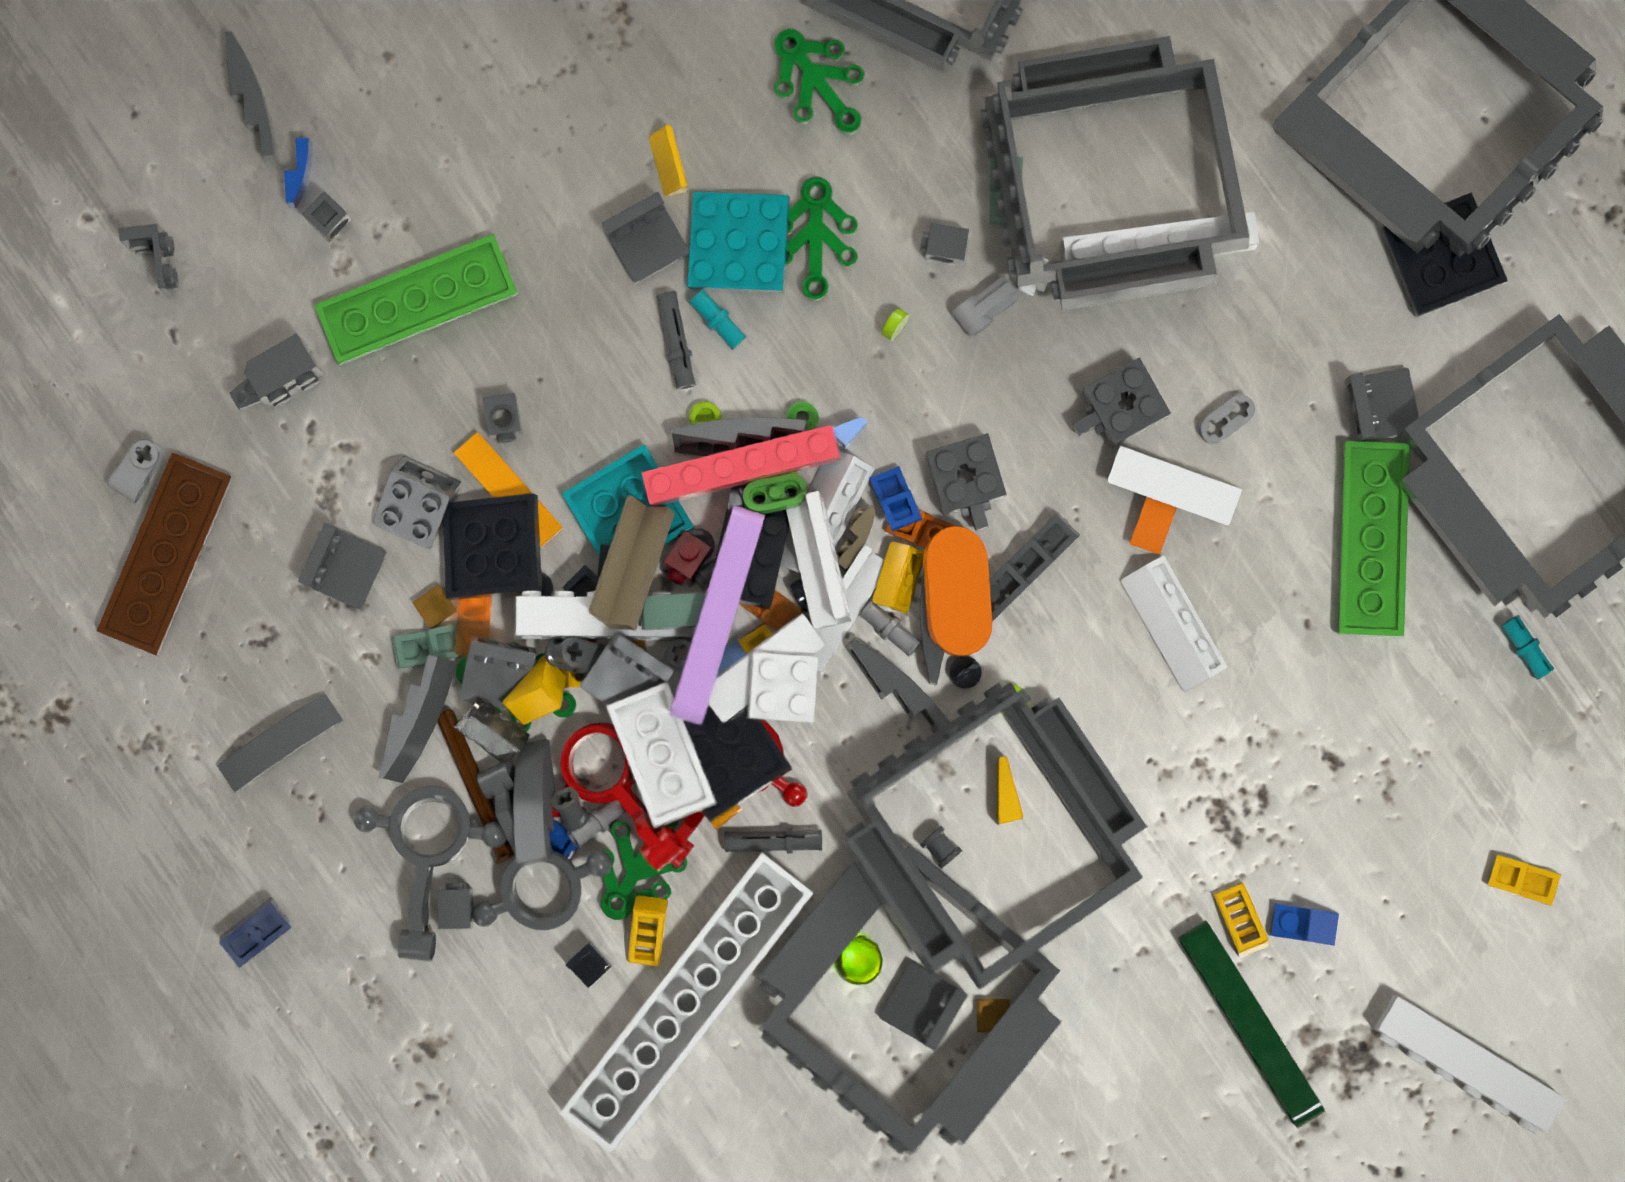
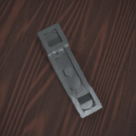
(279, 742)

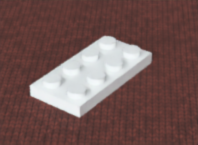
(661, 755)

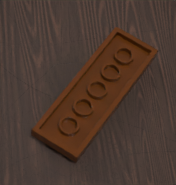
(165, 554)

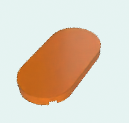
(957, 591)

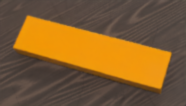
(501, 480)

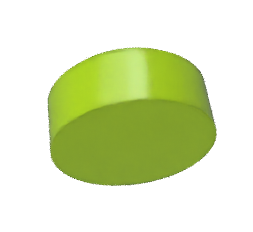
(895, 324)
(704, 412)

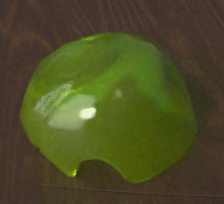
(859, 962)

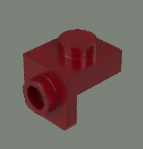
(686, 559)

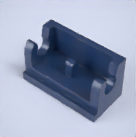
(254, 932)

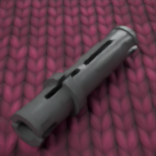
(676, 340)
(773, 841)

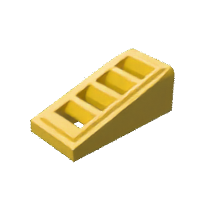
(1007, 798)
(650, 911)
(1254, 945)

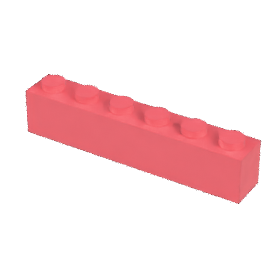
(741, 466)

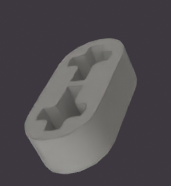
(1222, 413)

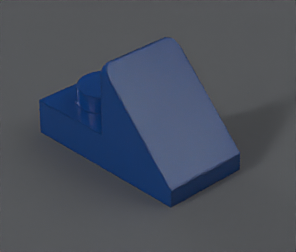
(1304, 924)

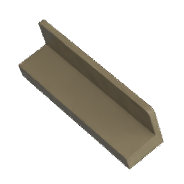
(630, 564)

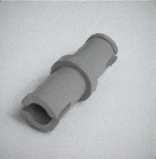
(890, 628)
(598, 822)

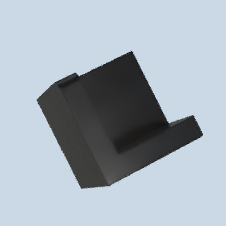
(582, 582)
(588, 965)

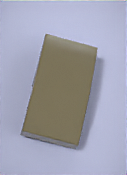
(860, 529)

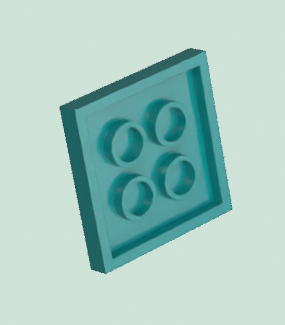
(738, 242)
(602, 496)

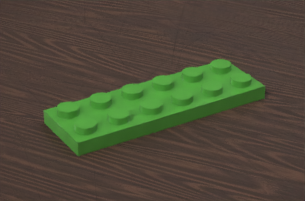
(416, 299)
(1373, 539)

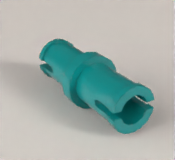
(717, 319)
(1527, 647)

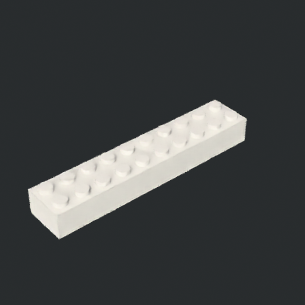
(686, 1003)

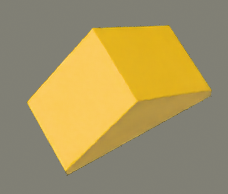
(536, 693)

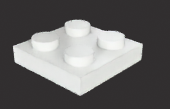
(782, 687)

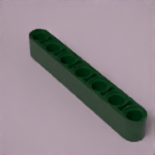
(1251, 1024)

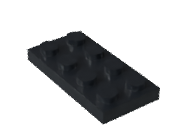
(767, 557)

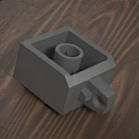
(277, 375)
(1106, 414)
(957, 495)

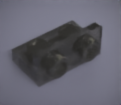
(492, 731)

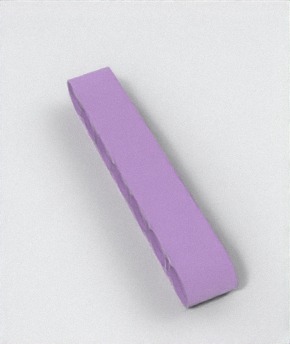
(717, 615)

